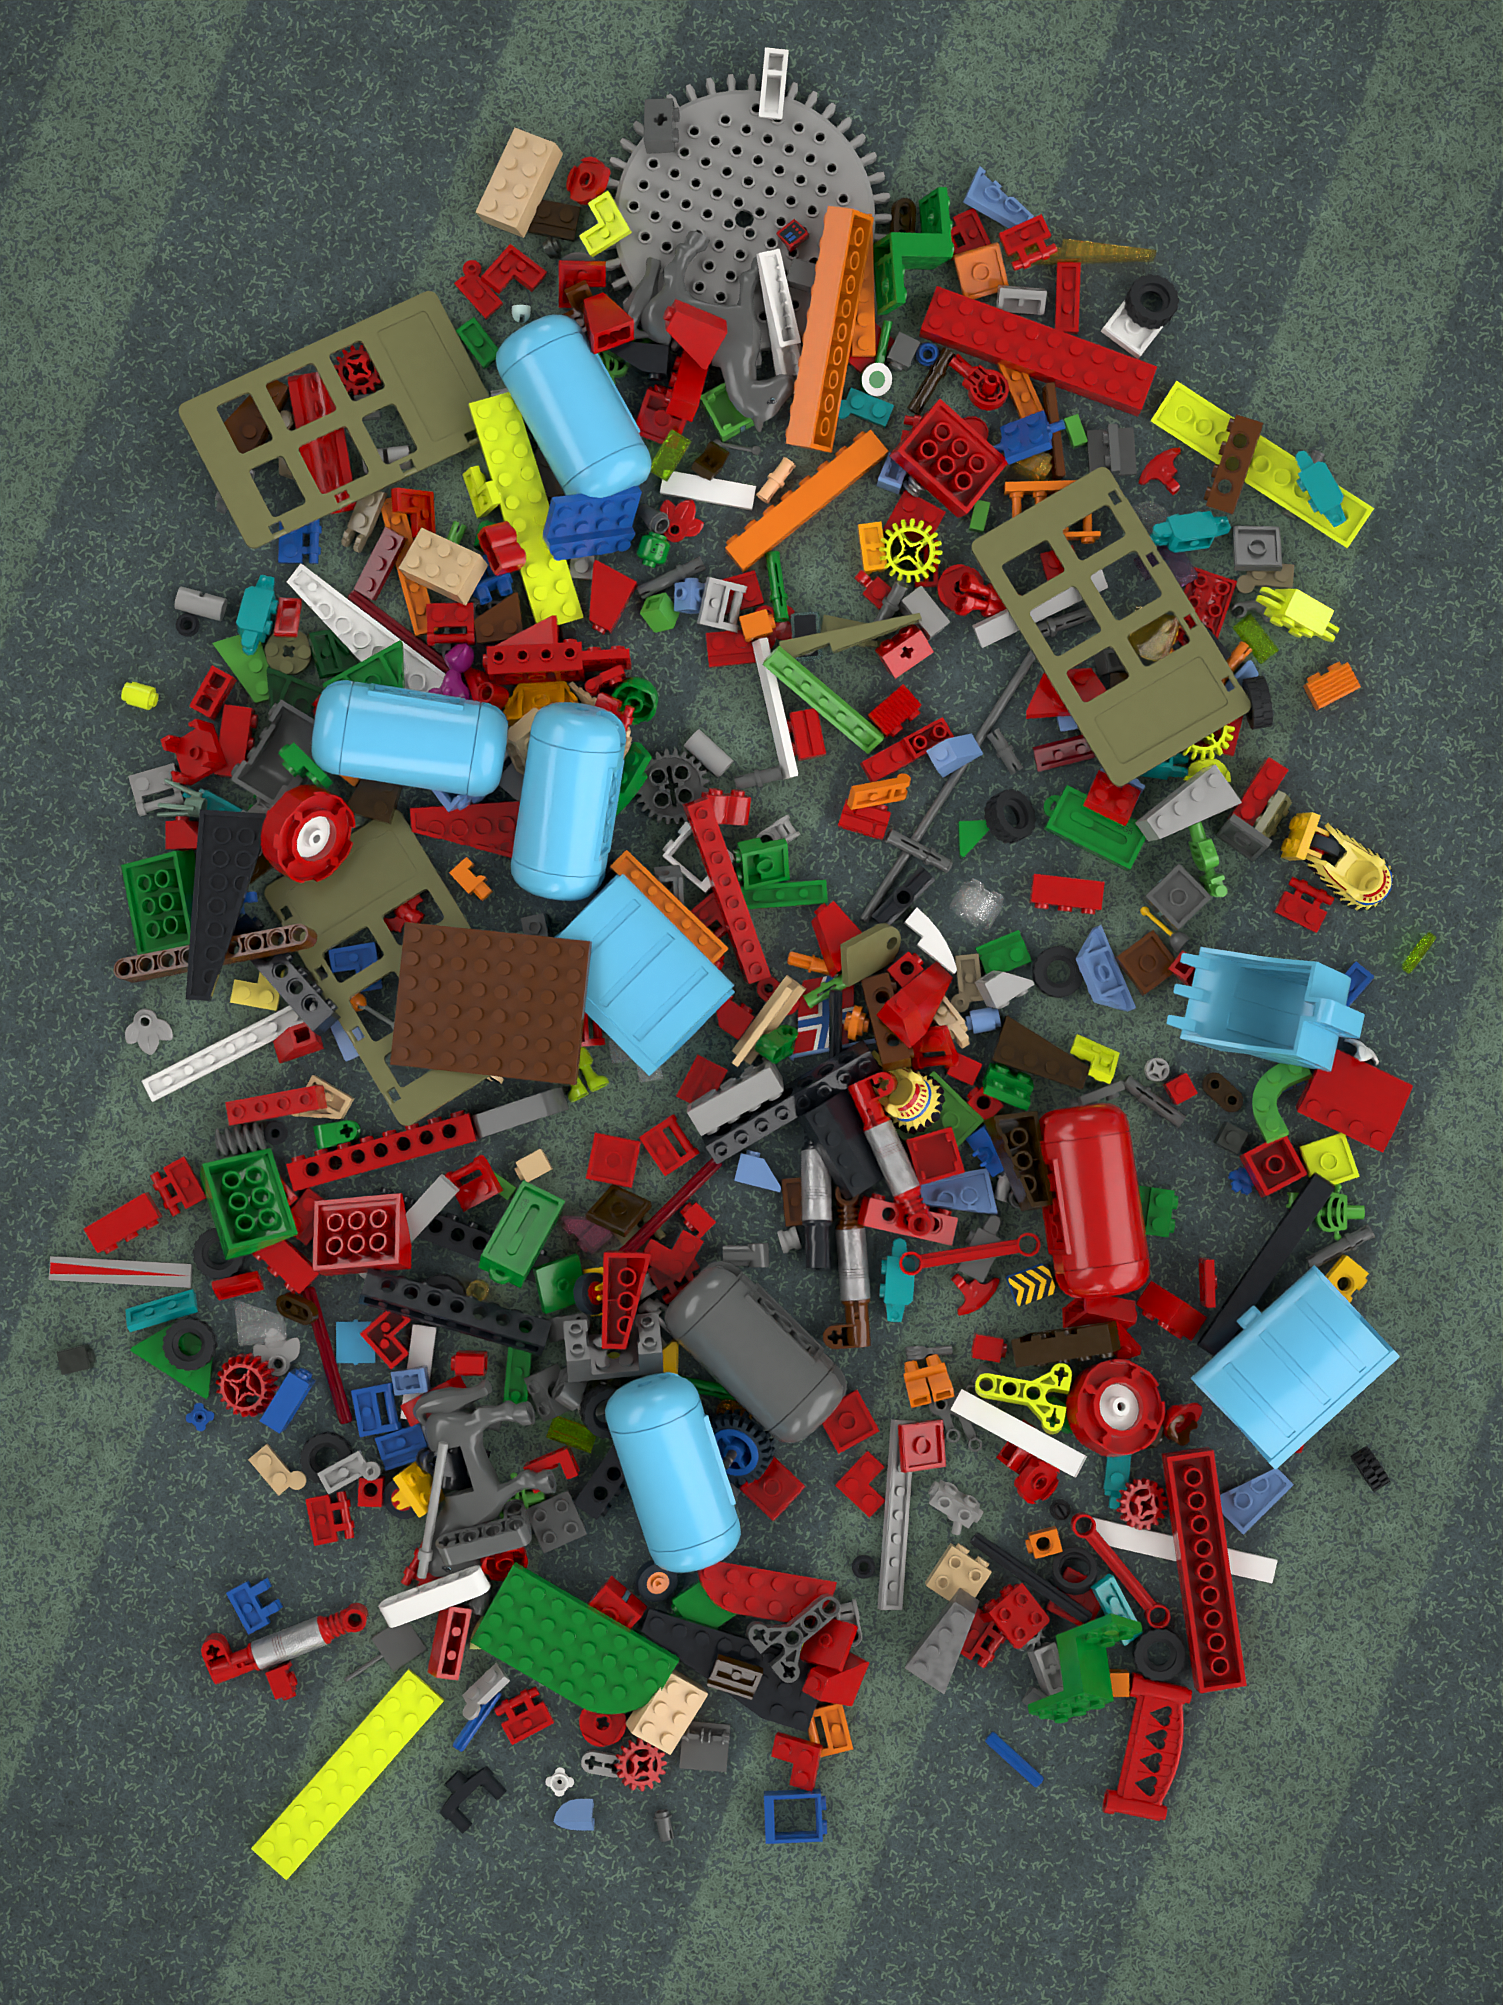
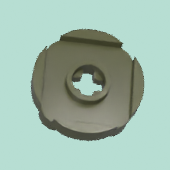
(292, 666)

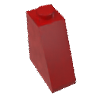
(606, 323)
(695, 331)
(608, 597)
(832, 929)
(1098, 1310)
(834, 1685)

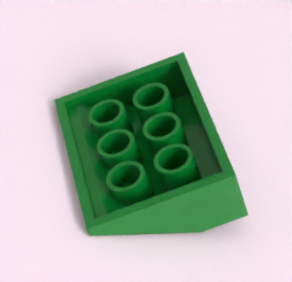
(161, 900)
(247, 1202)

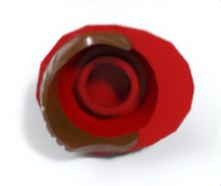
(1180, 1421)

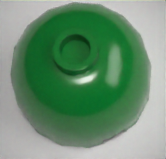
(639, 694)

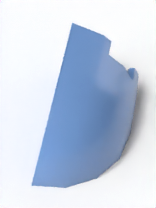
(576, 1815)

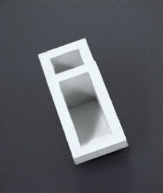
(773, 83)
(932, 940)

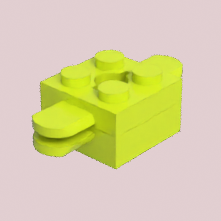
(1298, 613)

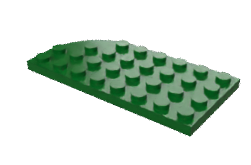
(571, 1646)

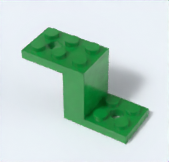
(912, 250)
(1085, 1668)

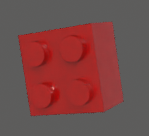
(1273, 1166)

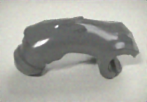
(1251, 605)

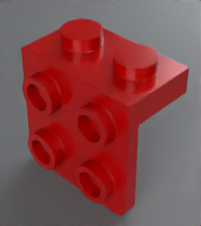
(1015, 1614)

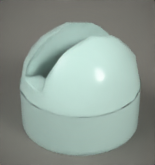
(521, 311)

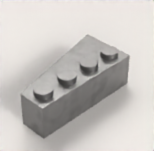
(941, 1645)

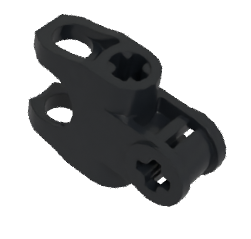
(455, 1470)

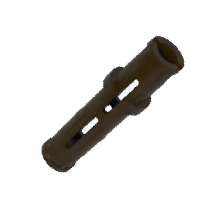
(935, 374)

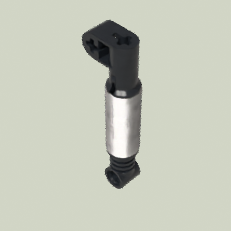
(815, 1208)

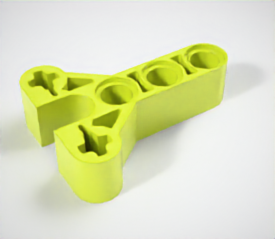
(1043, 1384)

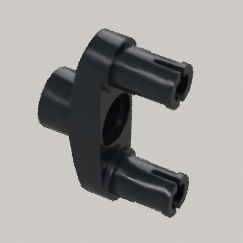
(461, 1788)

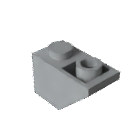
(1001, 987)

